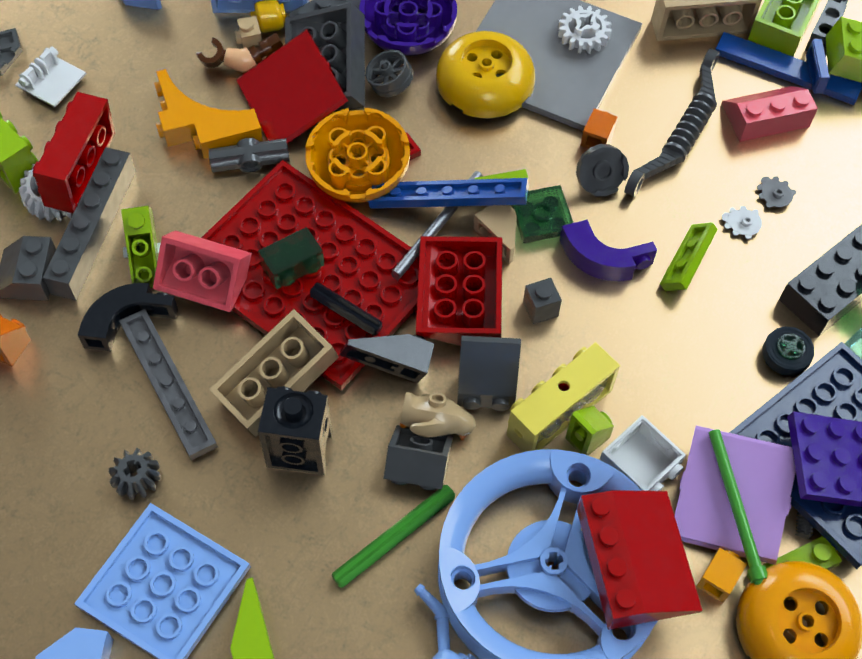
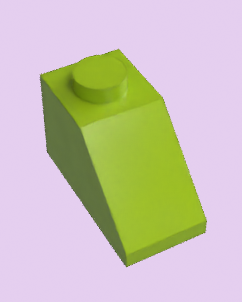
(589, 429)

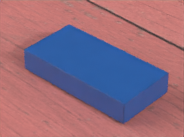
(817, 66)

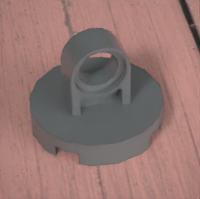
(602, 169)

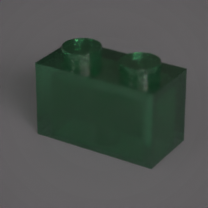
(291, 258)

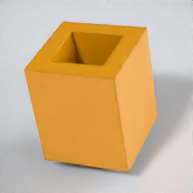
(722, 574)

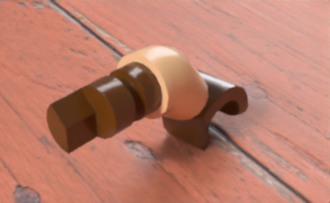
(243, 58)

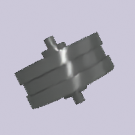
(394, 77)

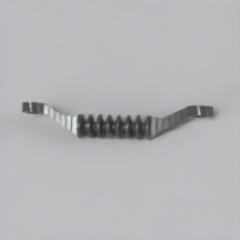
(686, 130)

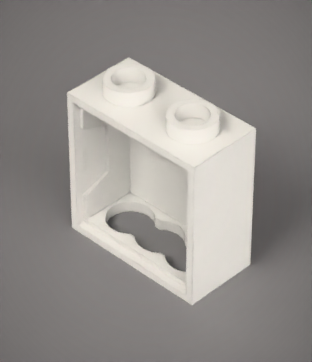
(644, 455)

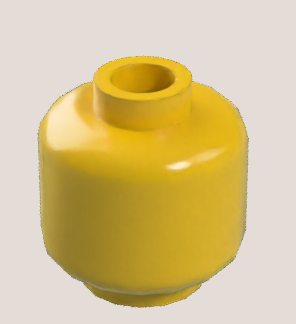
(269, 15)

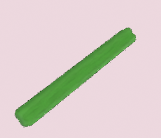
(393, 536)

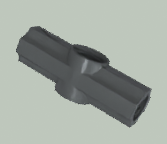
(249, 155)

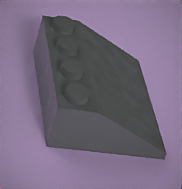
(341, 40)

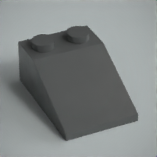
(488, 372)

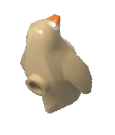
(435, 416)

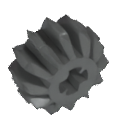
(129, 484)

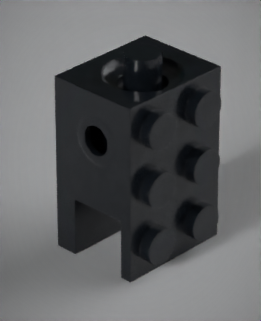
(295, 430)

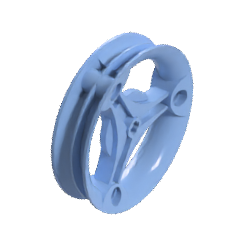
(529, 555)

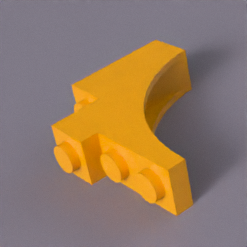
(207, 127)

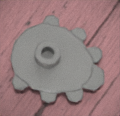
(775, 192)

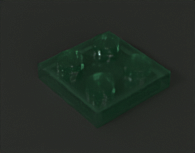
(543, 214)

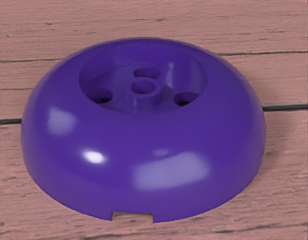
(401, 27)

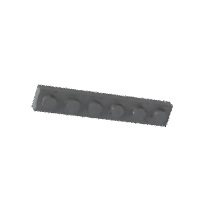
(168, 384)

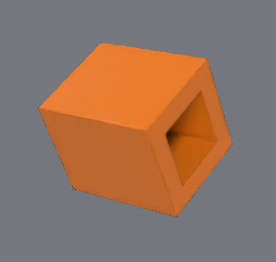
(598, 129)

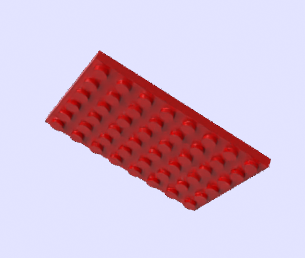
(355, 266)

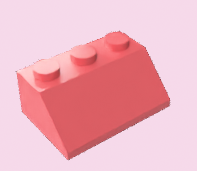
(770, 112)
(201, 270)

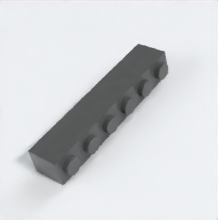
(89, 224)

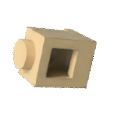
(247, 32)

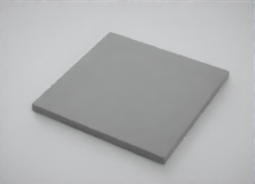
(565, 81)

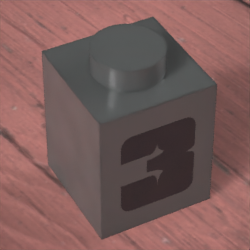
(542, 300)

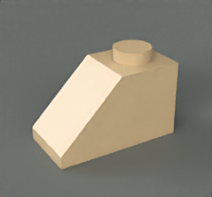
(498, 222)

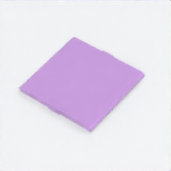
(765, 484)

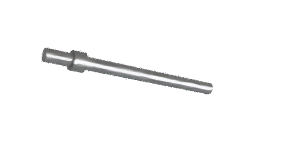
(432, 230)

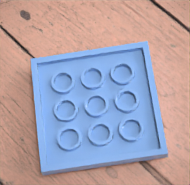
(163, 585)

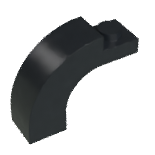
(102, 318)

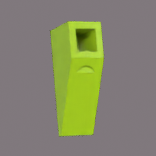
(140, 243)

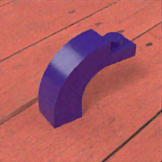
(601, 260)

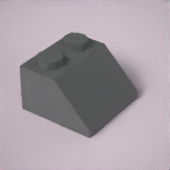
(24, 267)
(417, 459)

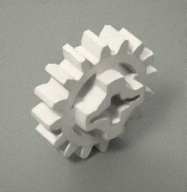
(584, 29)

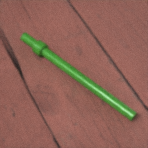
(757, 572)

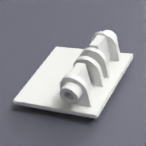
(50, 77)

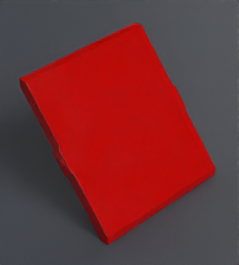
(292, 89)

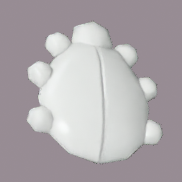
(743, 221)

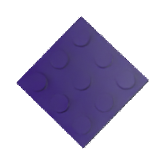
(827, 458)

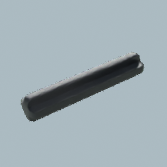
(346, 309)

